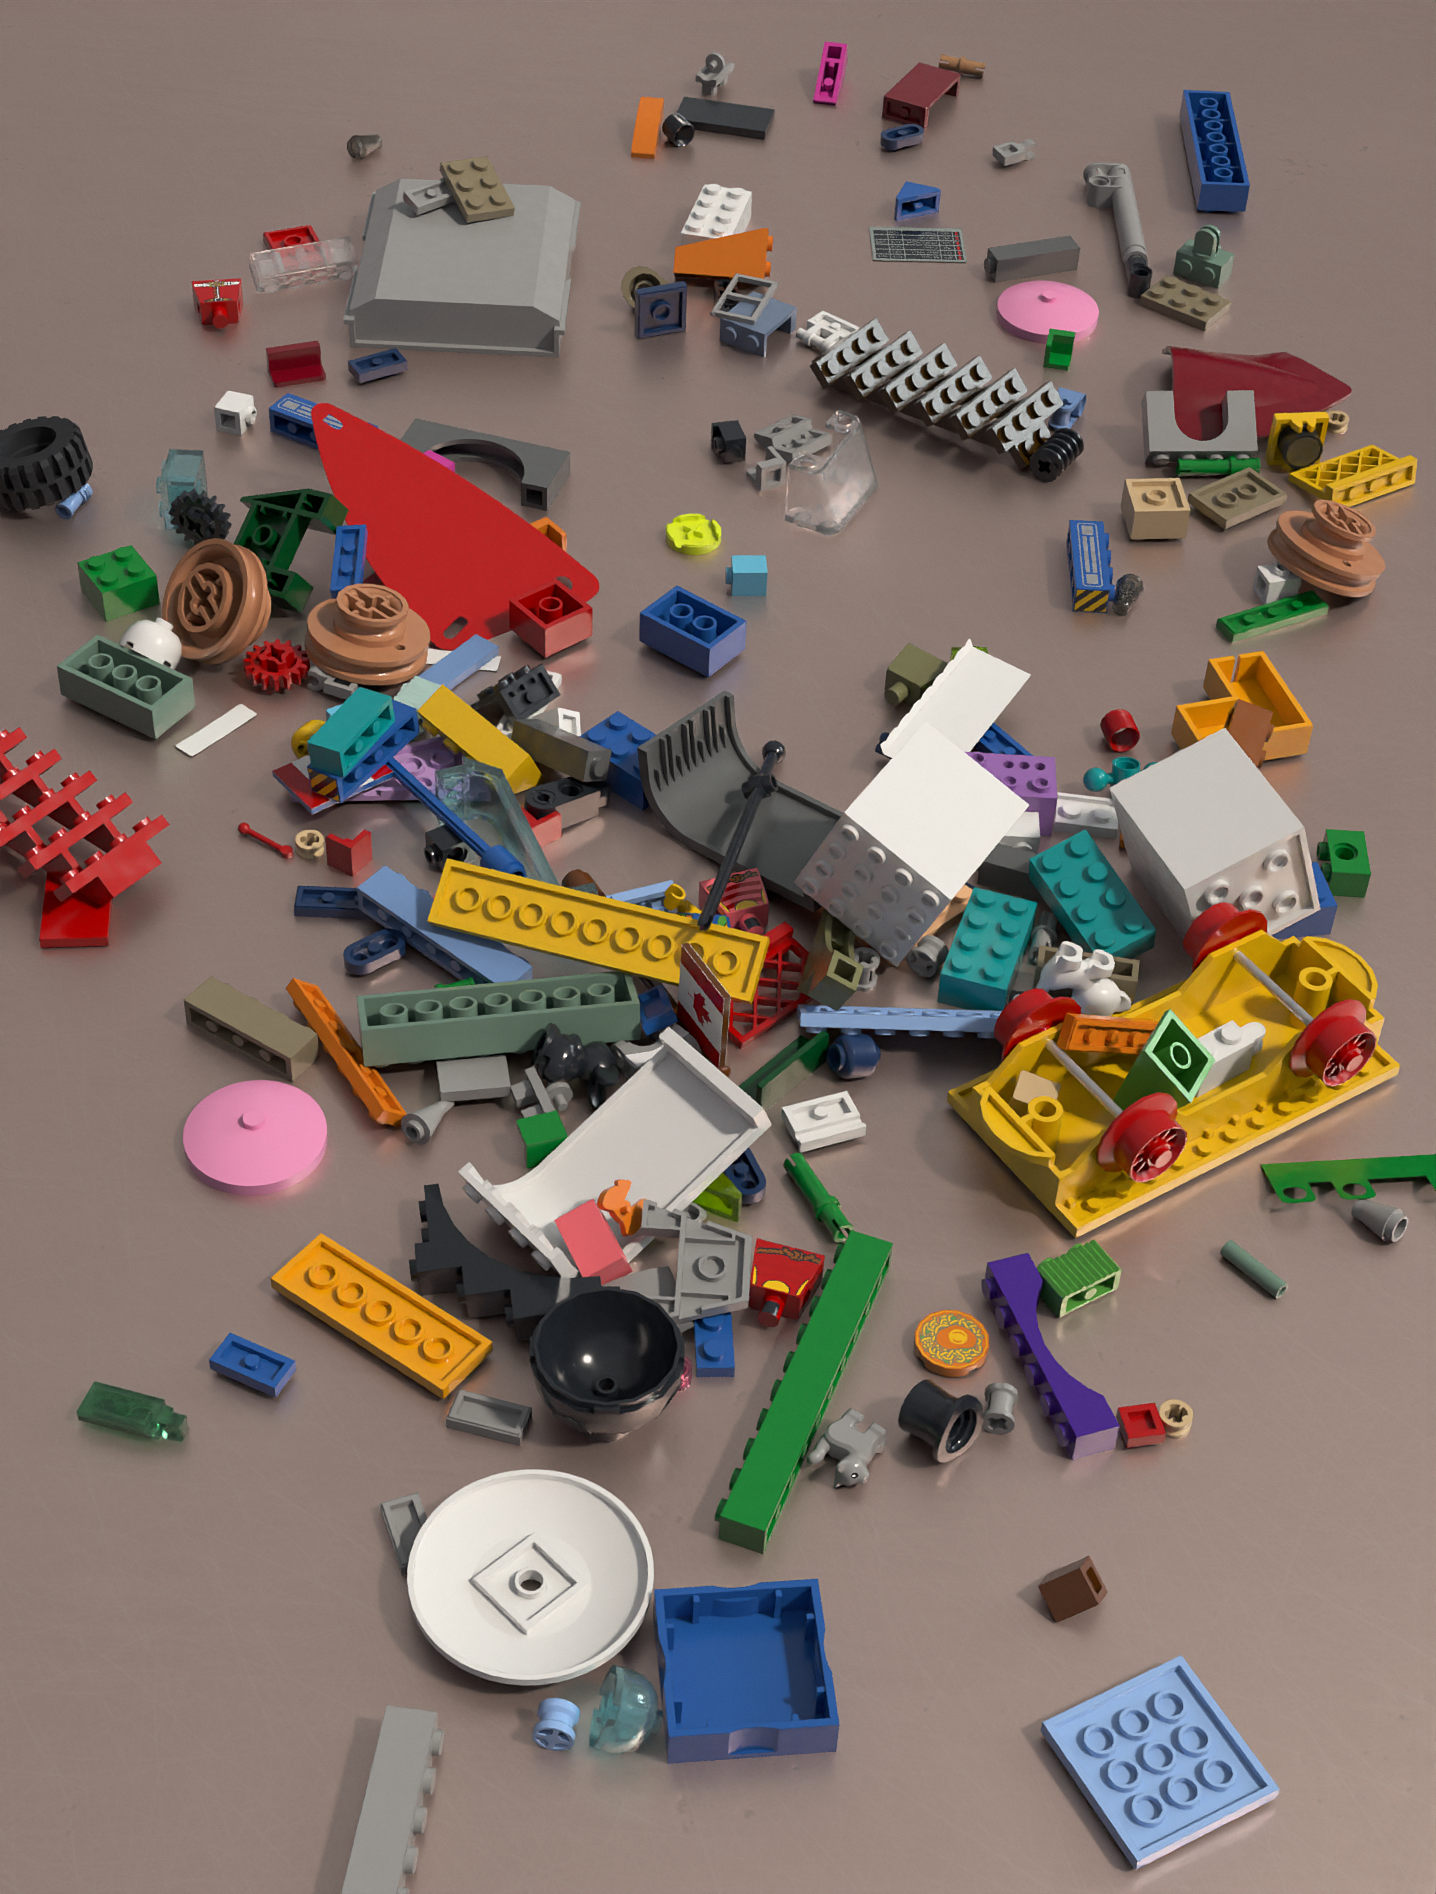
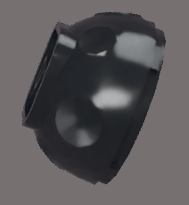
(611, 1344)

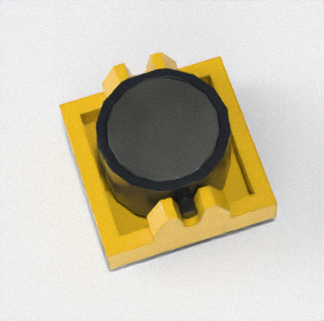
(1296, 439)

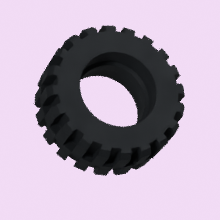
(42, 462)

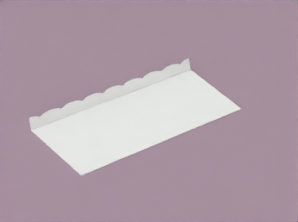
(961, 700)

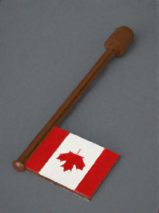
(702, 999)

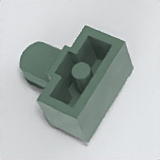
(1204, 259)

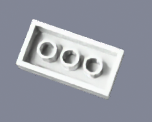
(717, 214)

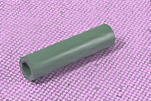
(1254, 1269)

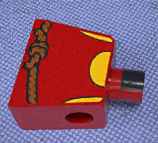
(783, 1281)

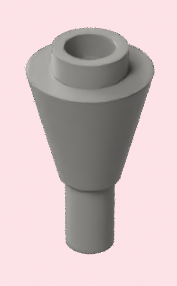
(421, 1124)

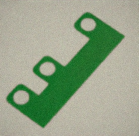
(1347, 1172)

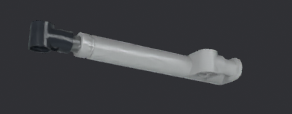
(1115, 190)

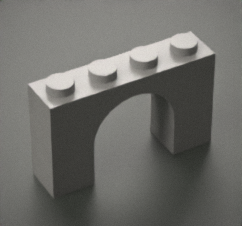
(1167, 443)

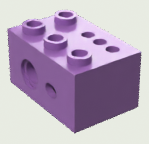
(1029, 778)

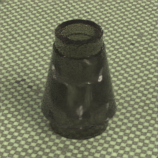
(363, 145)
(1127, 592)

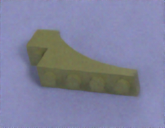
(831, 968)

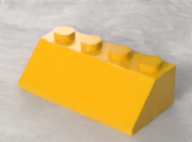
(477, 739)

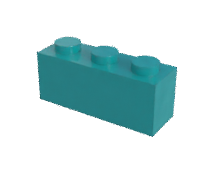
(351, 731)

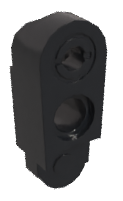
(568, 796)

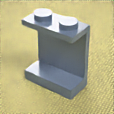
(754, 337)

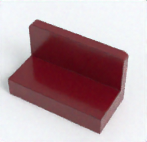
(295, 364)

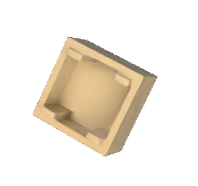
(1155, 508)

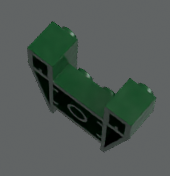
(274, 534)

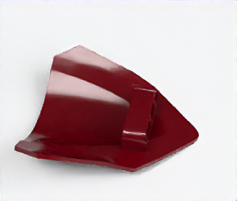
(1278, 380)

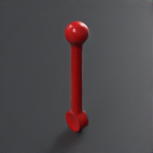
(285, 851)

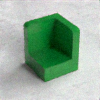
(1059, 349)
(540, 1136)

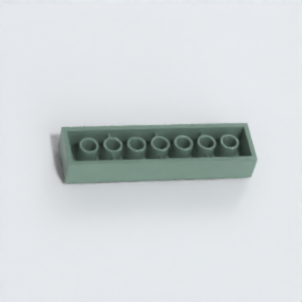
(495, 1017)

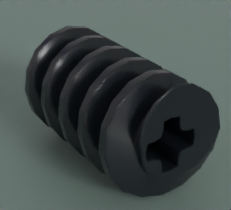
(1056, 454)

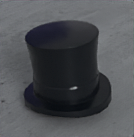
(941, 1419)

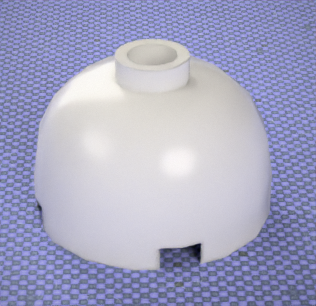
(154, 641)

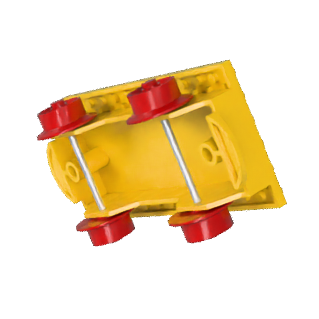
(1100, 1161)

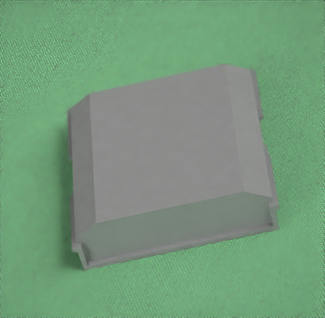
(464, 284)

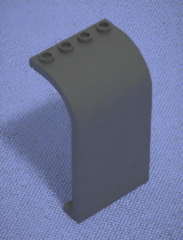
(695, 790)

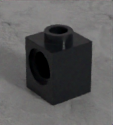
(444, 844)

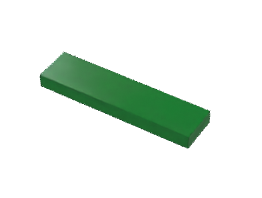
(1272, 616)

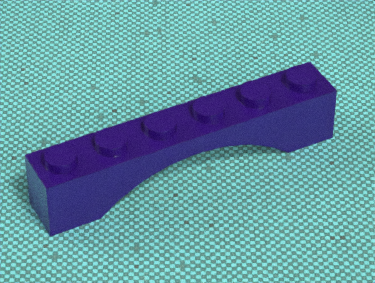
(1078, 1413)

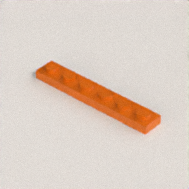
(346, 1052)

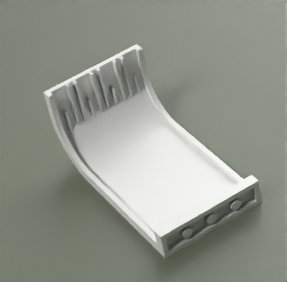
(661, 1130)

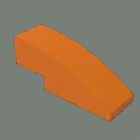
(647, 127)

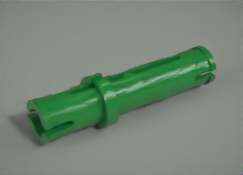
(1215, 467)
(825, 1207)

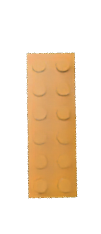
(382, 1315)

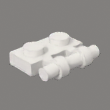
(825, 326)

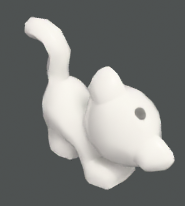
(1087, 978)

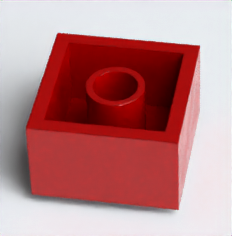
(550, 618)

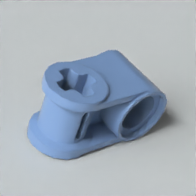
(1070, 411)

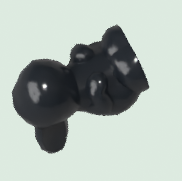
(565, 1058)

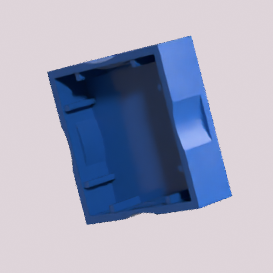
(744, 1671)

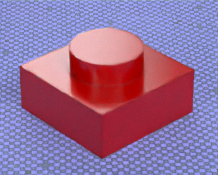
(1140, 1425)

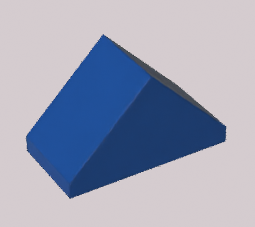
(916, 201)

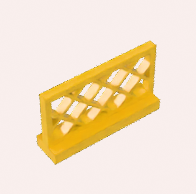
(1357, 476)

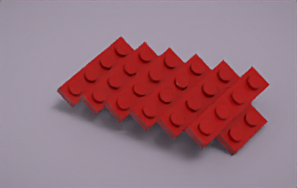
(105, 874)

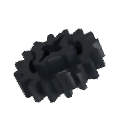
(199, 517)

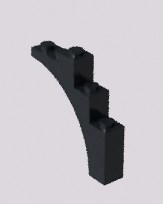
(487, 1286)

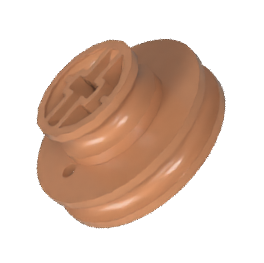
(1328, 548)
(217, 601)
(367, 636)

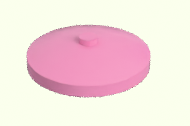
(1036, 306)
(255, 1137)

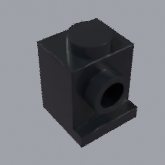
(729, 441)

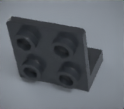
(520, 692)

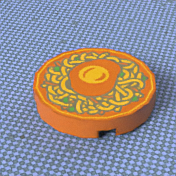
(951, 1343)

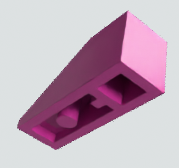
(831, 73)

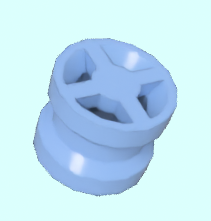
(556, 1724)

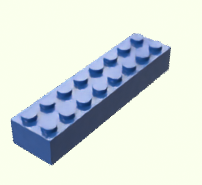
(1214, 151)

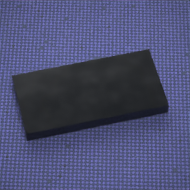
(727, 117)

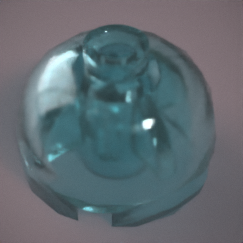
(625, 1712)

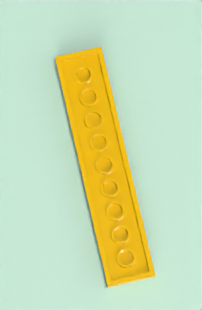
(592, 928)

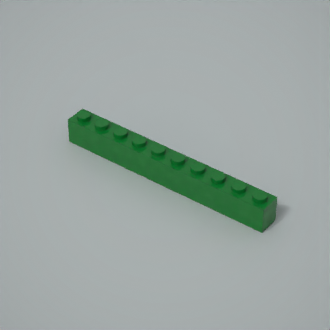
(804, 1393)

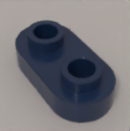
(901, 137)
(374, 951)
(747, 1177)

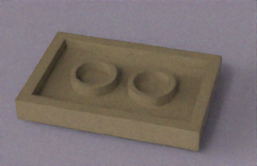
(477, 189)
(1185, 302)
(1237, 498)

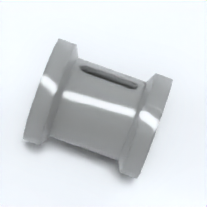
(870, 960)
(999, 1408)

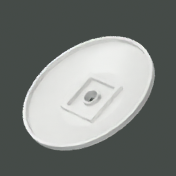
(519, 1529)

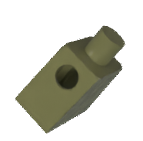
(911, 675)

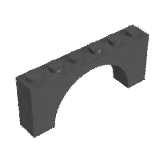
(537, 467)

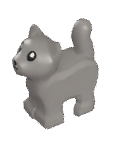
(849, 1446)

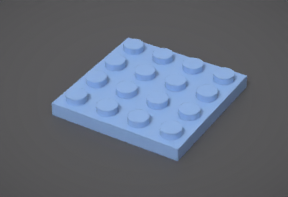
(1159, 1761)

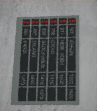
(917, 244)

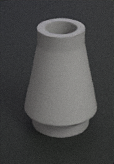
(1382, 1219)

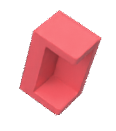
(593, 1243)

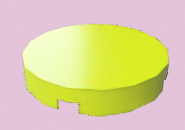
(693, 534)

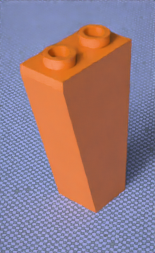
(726, 256)

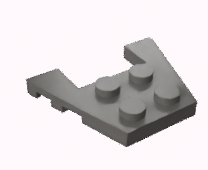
(710, 1265)

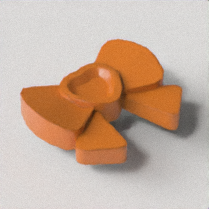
(620, 1210)

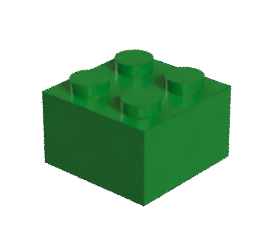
(118, 583)

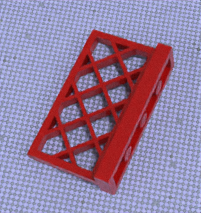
(780, 943)

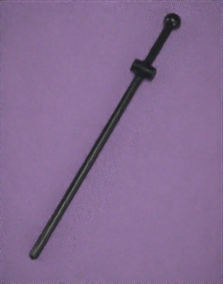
(754, 790)

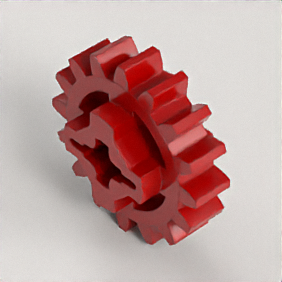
(276, 665)

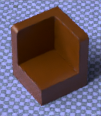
(1072, 1589)

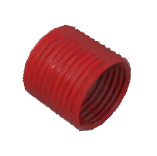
(1122, 740)

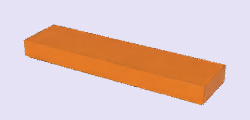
(1105, 1034)

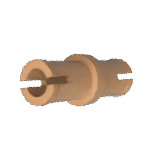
(962, 65)

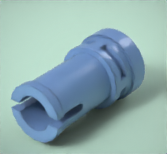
(68, 506)

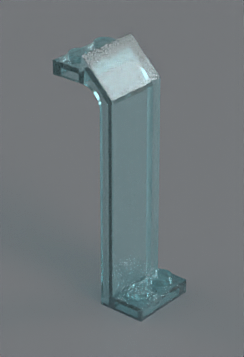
(484, 794)

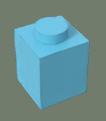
(747, 575)

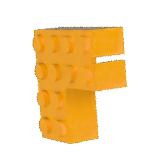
(1255, 683)

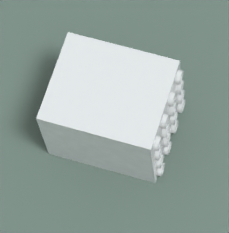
(1215, 833)
(910, 843)

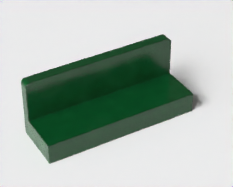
(786, 1070)

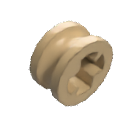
(1337, 422)
(309, 836)
(1181, 1410)

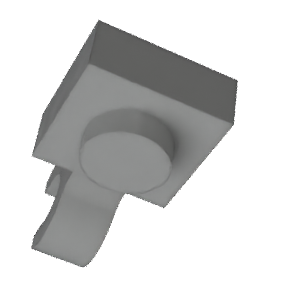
(1011, 153)
(332, 685)

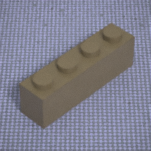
(252, 1028)

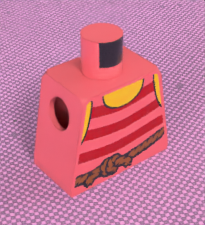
(742, 901)

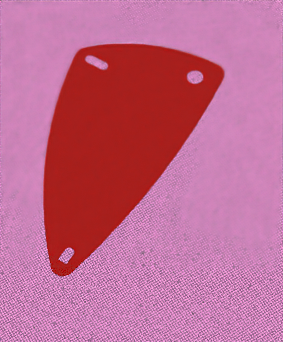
(437, 533)

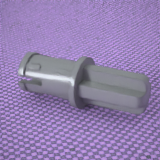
(1043, 933)

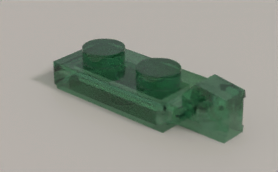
(132, 1413)

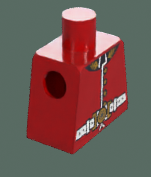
(218, 301)

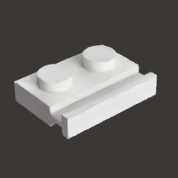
(1084, 812)
(823, 1121)

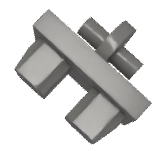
(714, 73)
(546, 1099)

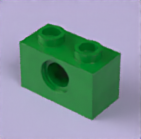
(1345, 862)

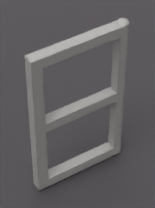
(762, 303)

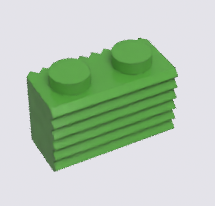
(1077, 1278)

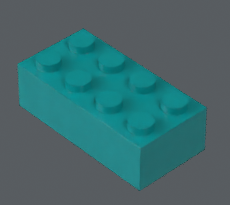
(1091, 898)
(987, 951)

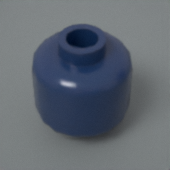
(853, 1056)

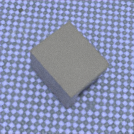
(770, 472)

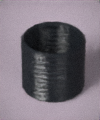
(685, 133)

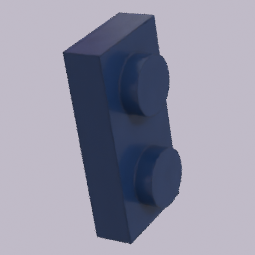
(377, 365)

